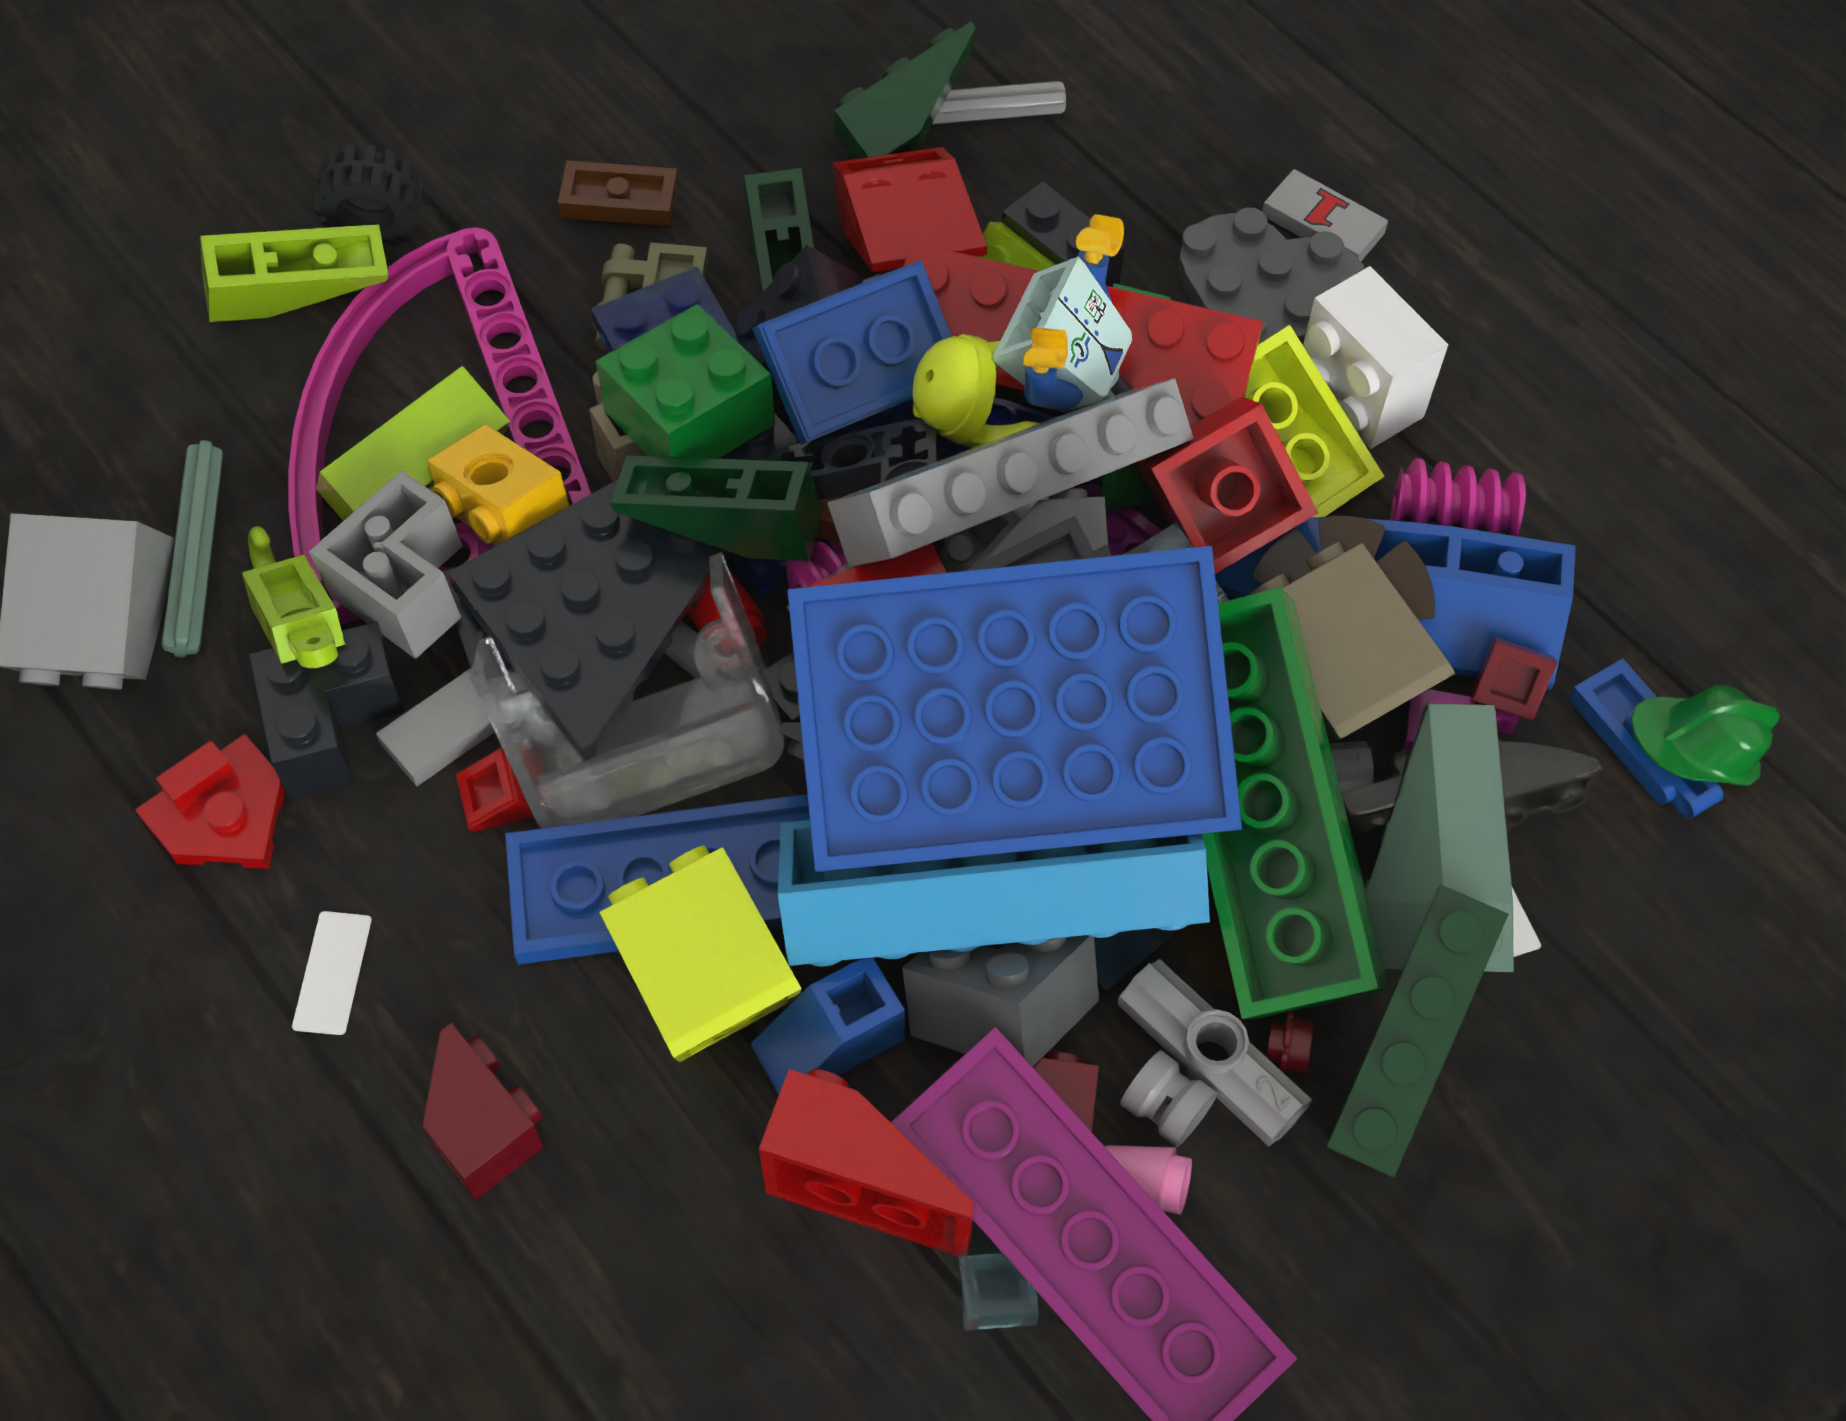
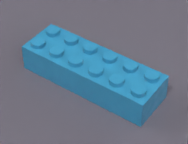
(985, 897)

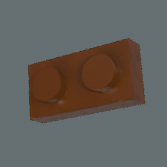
(618, 193)

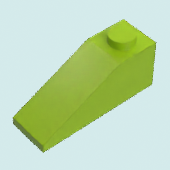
(287, 269)

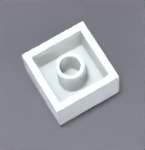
(1374, 355)

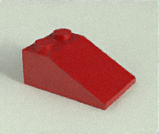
(849, 1161)

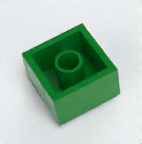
(686, 389)

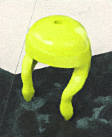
(957, 391)

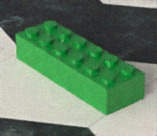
(1291, 876)

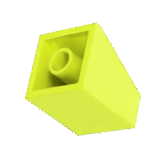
(699, 951)

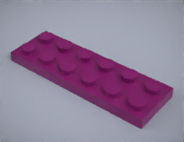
(1093, 1240)

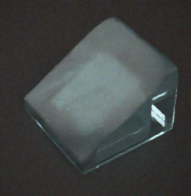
(995, 1293)

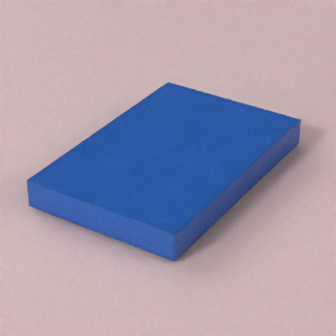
(852, 350)

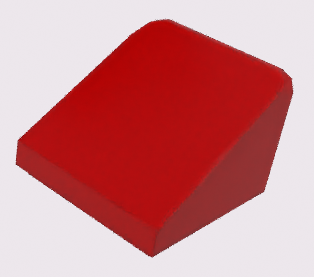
(491, 793)

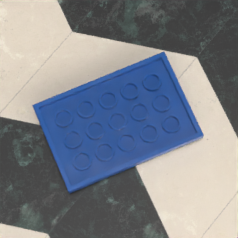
(1014, 709)

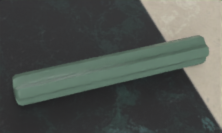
(192, 550)

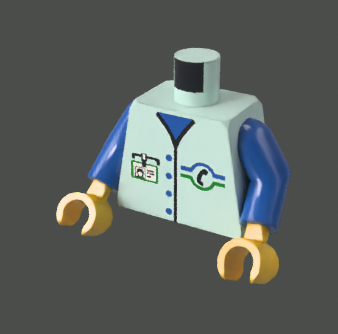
(1066, 330)

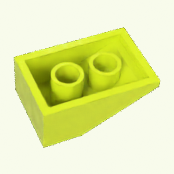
(1310, 423)

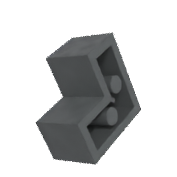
(1020, 989)

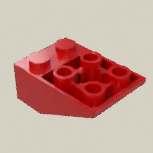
(905, 200)

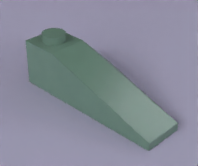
(1444, 832)

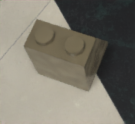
(1359, 639)

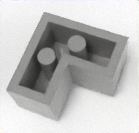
(388, 561)

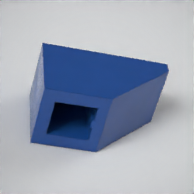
(833, 1024)

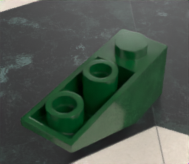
(906, 101)

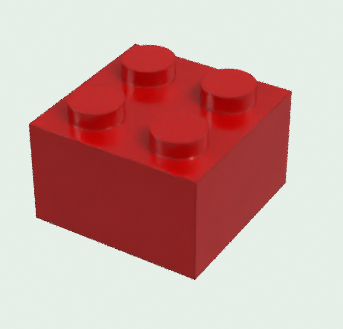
(1229, 483)

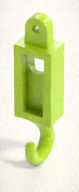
(291, 605)

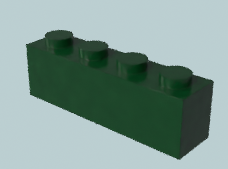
(1416, 1030)

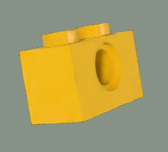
(496, 485)

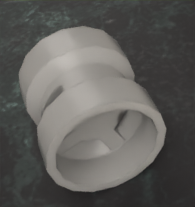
(1168, 1098)

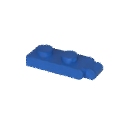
(1608, 705)

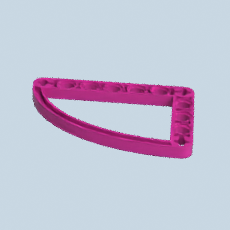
(358, 326)

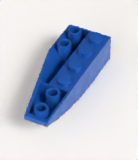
(1479, 582)

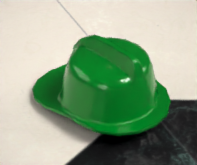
(1707, 736)

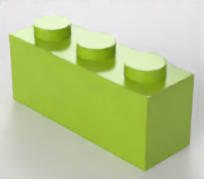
(408, 440)

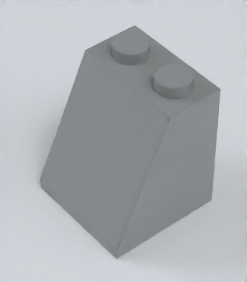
(82, 599)

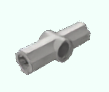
(1244, 1082)

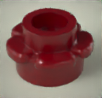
(1291, 1043)

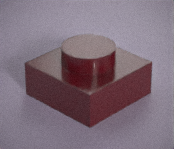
(1513, 678)

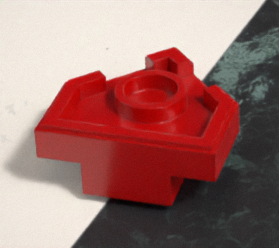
(217, 806)

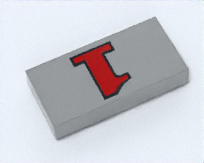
(1311, 208)

